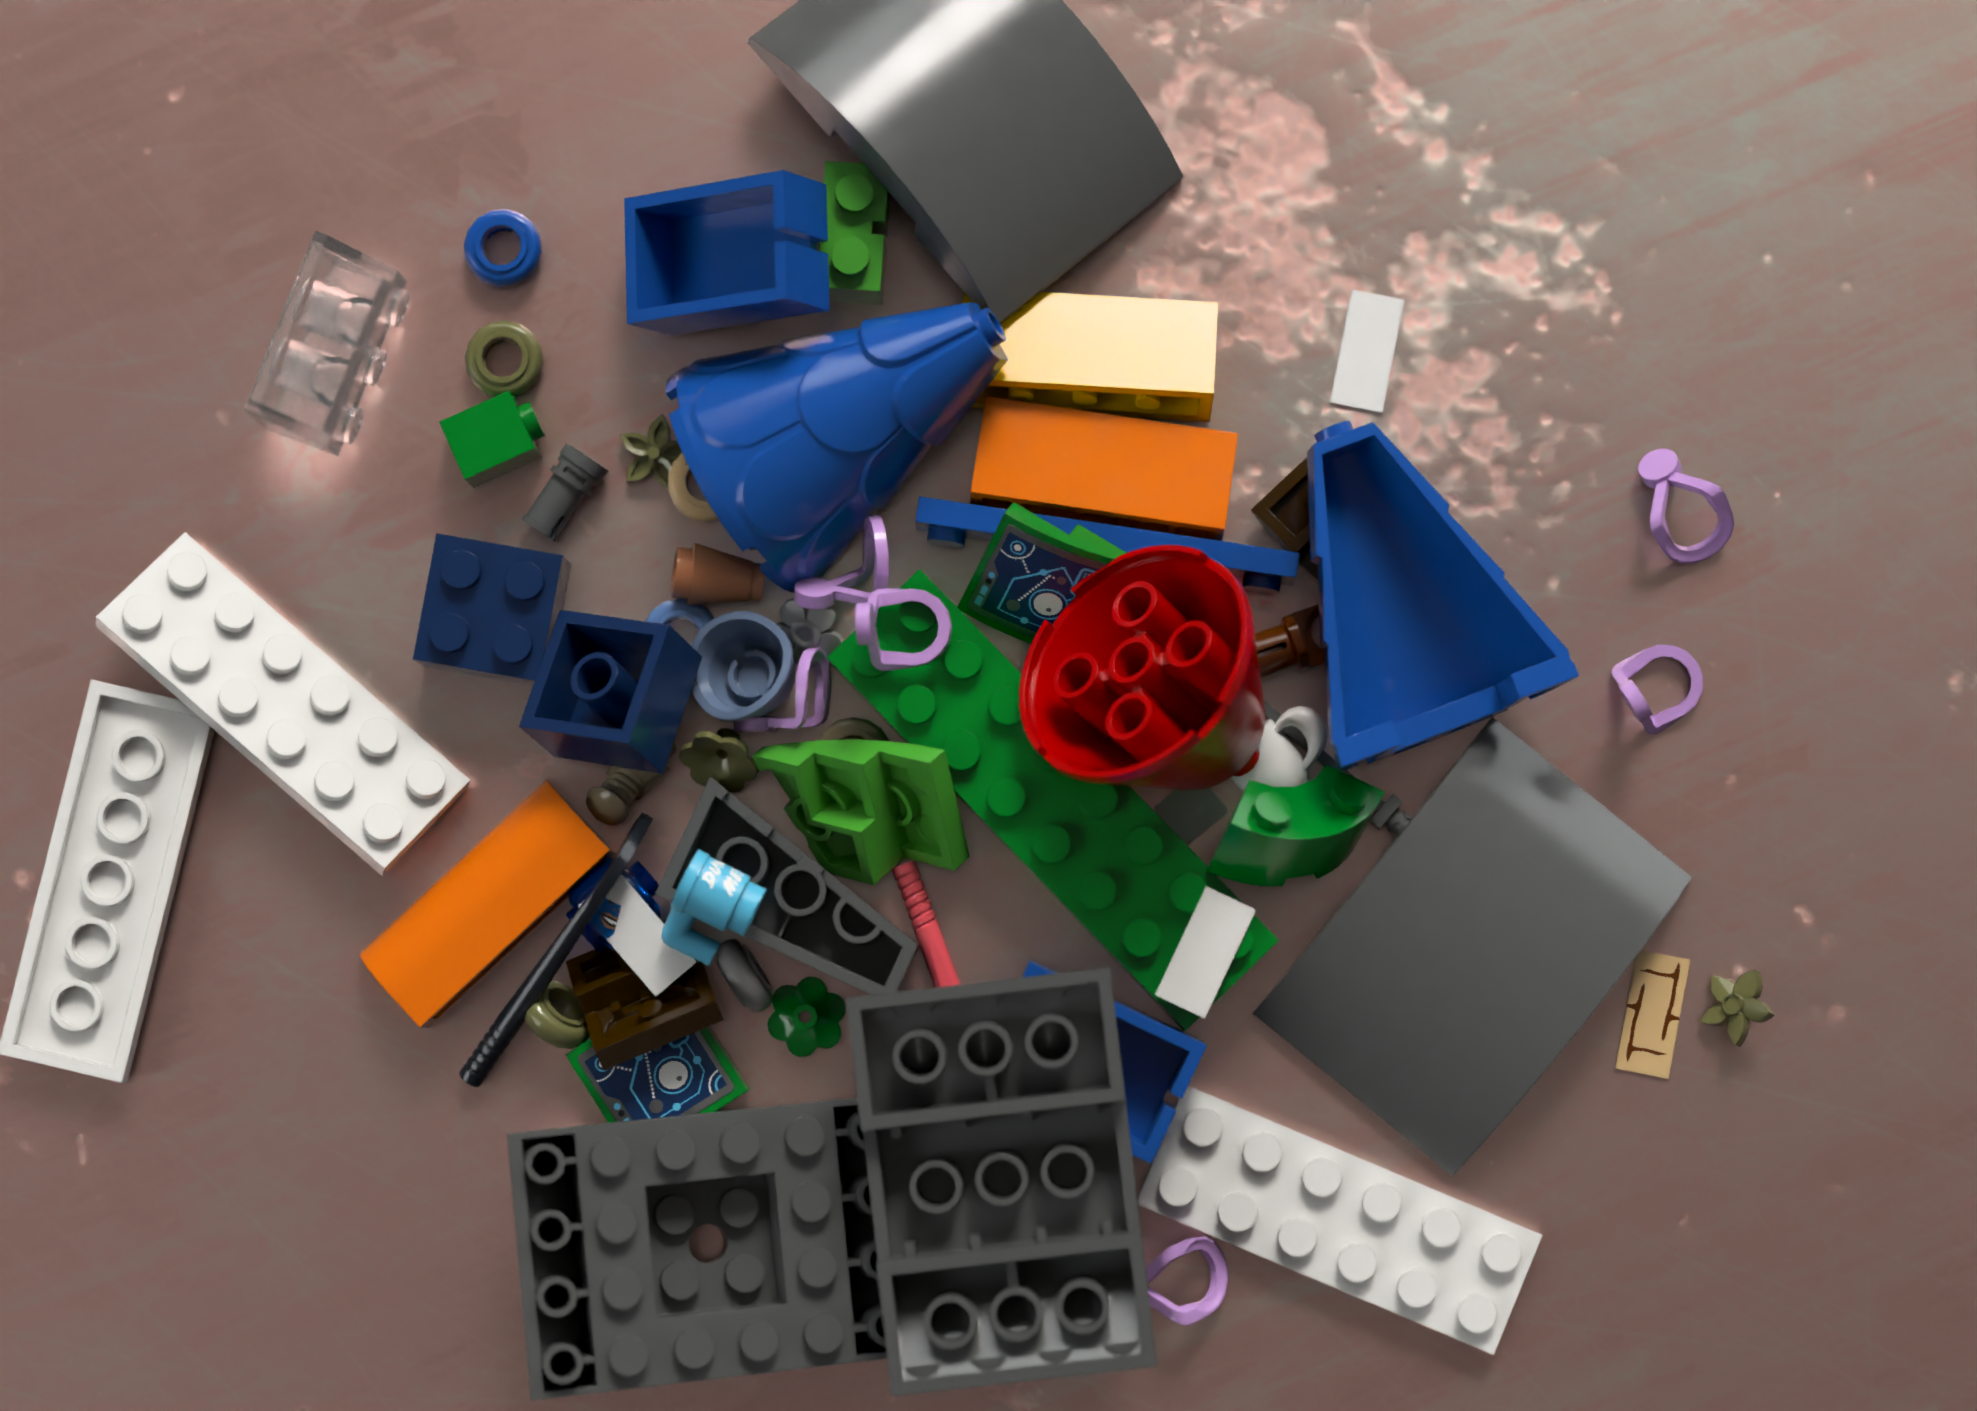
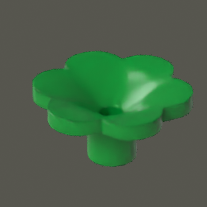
(825, 1012)

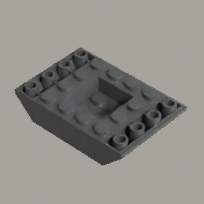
(610, 1262)

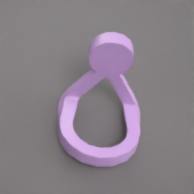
(1659, 471)
(822, 593)
(867, 635)
(819, 660)
(1628, 667)
(1195, 1311)

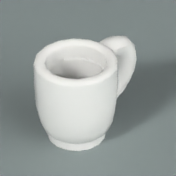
(1279, 759)

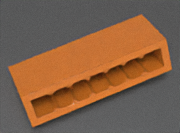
(1104, 468)
(485, 905)

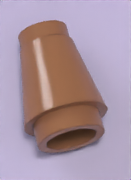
(714, 577)

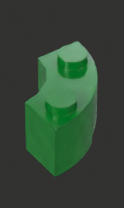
(1294, 829)

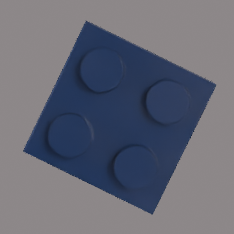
(489, 608)
(611, 691)

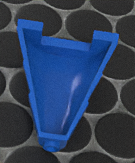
(827, 426)
(1411, 607)

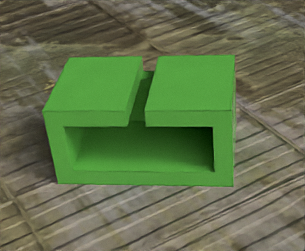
(854, 254)

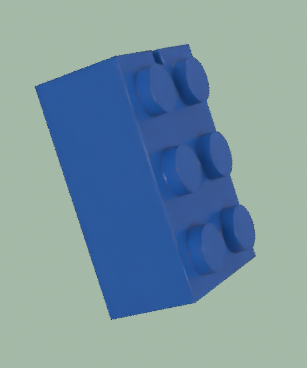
(726, 253)
(1152, 1061)

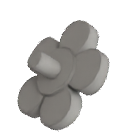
(809, 628)

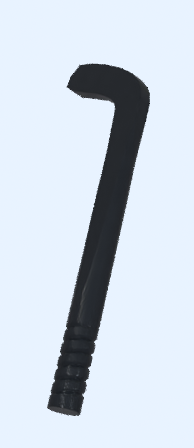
(535, 984)

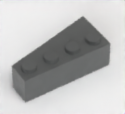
(804, 906)

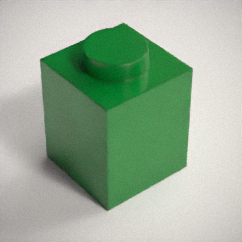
(493, 438)

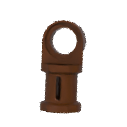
(1295, 638)

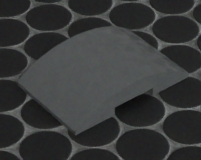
(983, 124)
(1474, 947)
(1001, 1182)

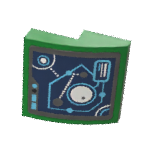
(1030, 572)
(668, 1081)

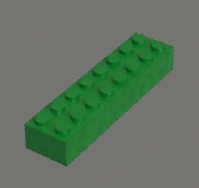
(1082, 840)

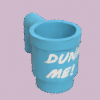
(712, 895)

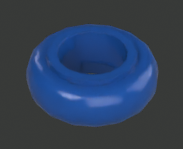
(490, 224)

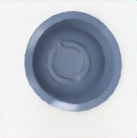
(743, 666)

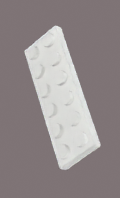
(282, 703)
(107, 883)
(1339, 1219)

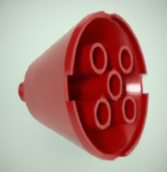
(1148, 675)

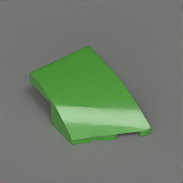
(869, 804)

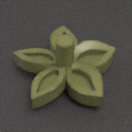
(653, 452)
(1737, 1005)

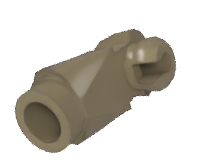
(622, 786)

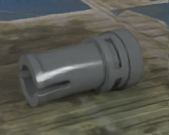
(564, 491)

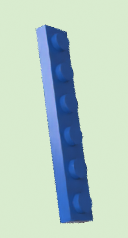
(1259, 567)

